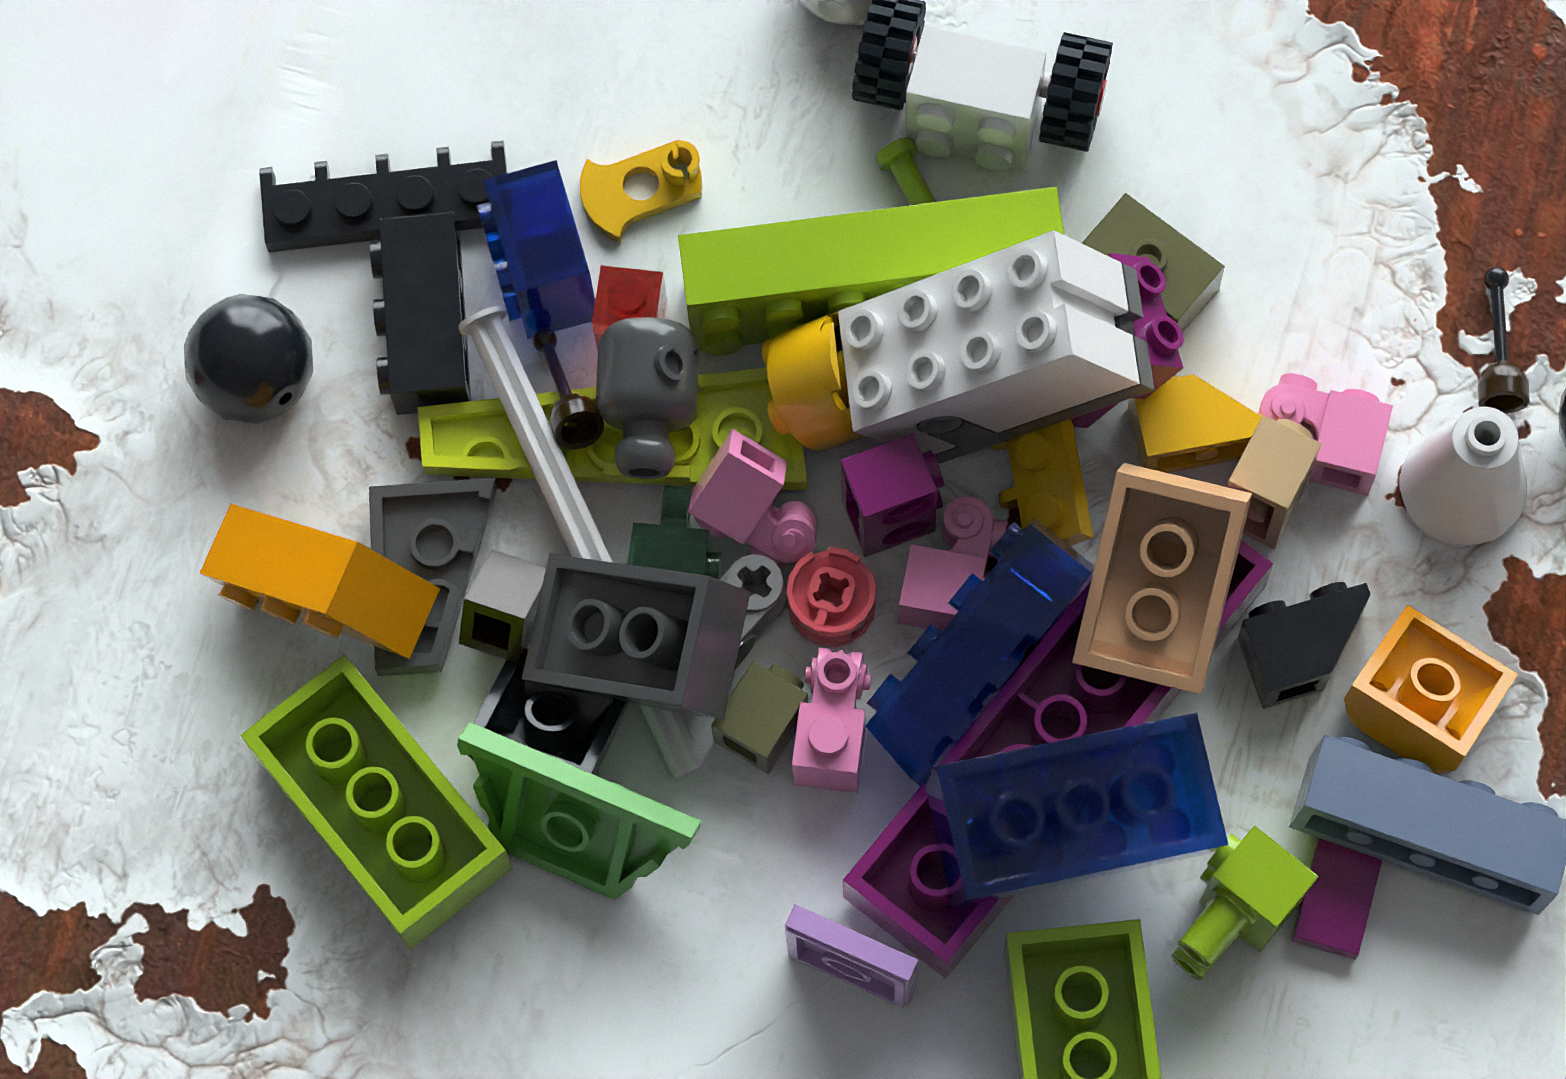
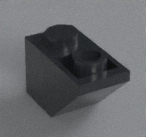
(1299, 645)

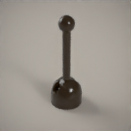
(579, 412)

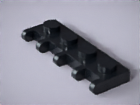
(350, 207)

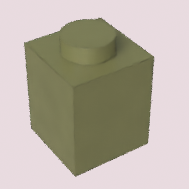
(761, 715)

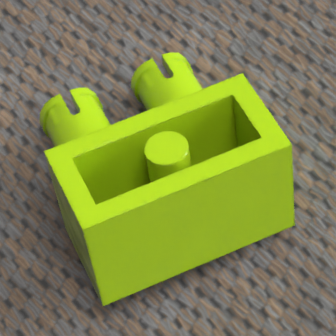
(1247, 897)

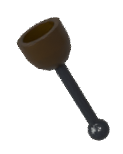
(1502, 382)

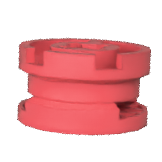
(831, 597)

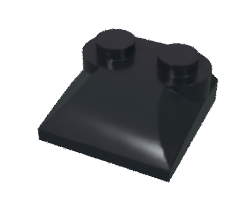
(551, 719)

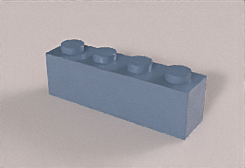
(1432, 824)

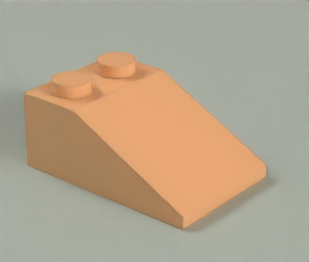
(1161, 577)

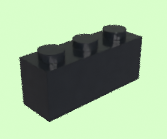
(421, 311)

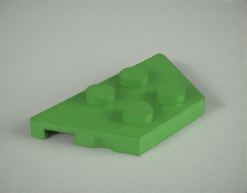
(570, 817)

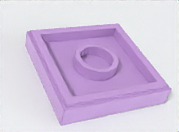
(851, 956)

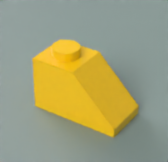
(1190, 425)

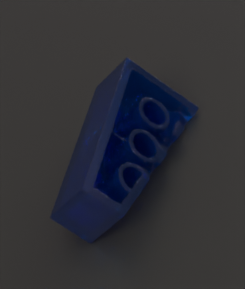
(976, 647)

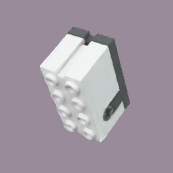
(996, 348)

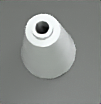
(1466, 479)

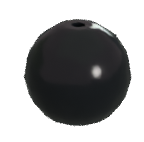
(248, 358)

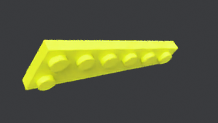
(481, 442)

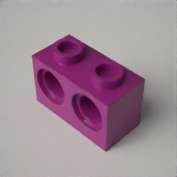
(891, 494)

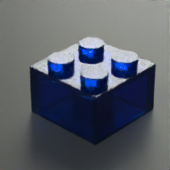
(537, 249)

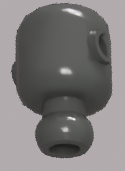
(647, 390)

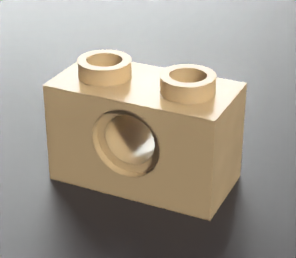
(1276, 472)

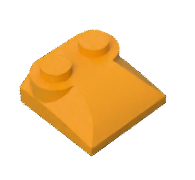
(1426, 692)

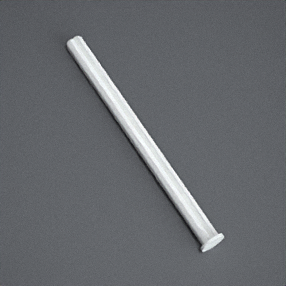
(562, 495)

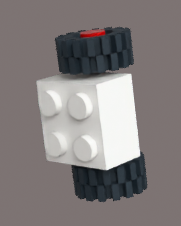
(976, 92)

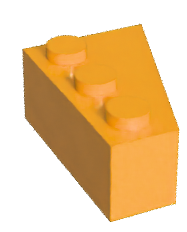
(318, 578)

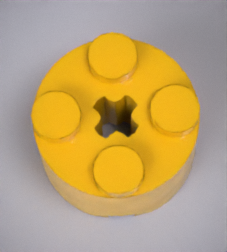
(810, 384)

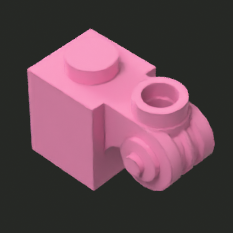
(1346, 423)
(737, 500)
(937, 574)
(831, 728)

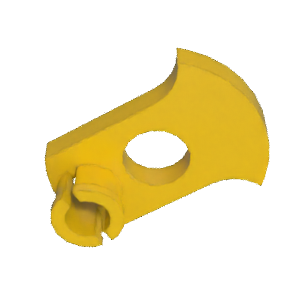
(615, 211)

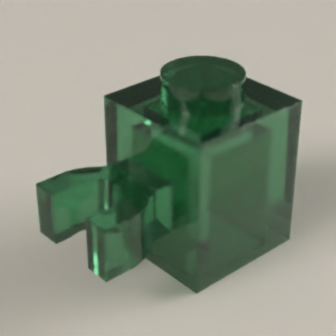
(673, 543)

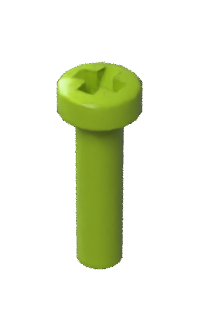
(899, 159)

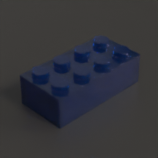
(1074, 809)

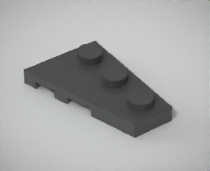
(437, 536)

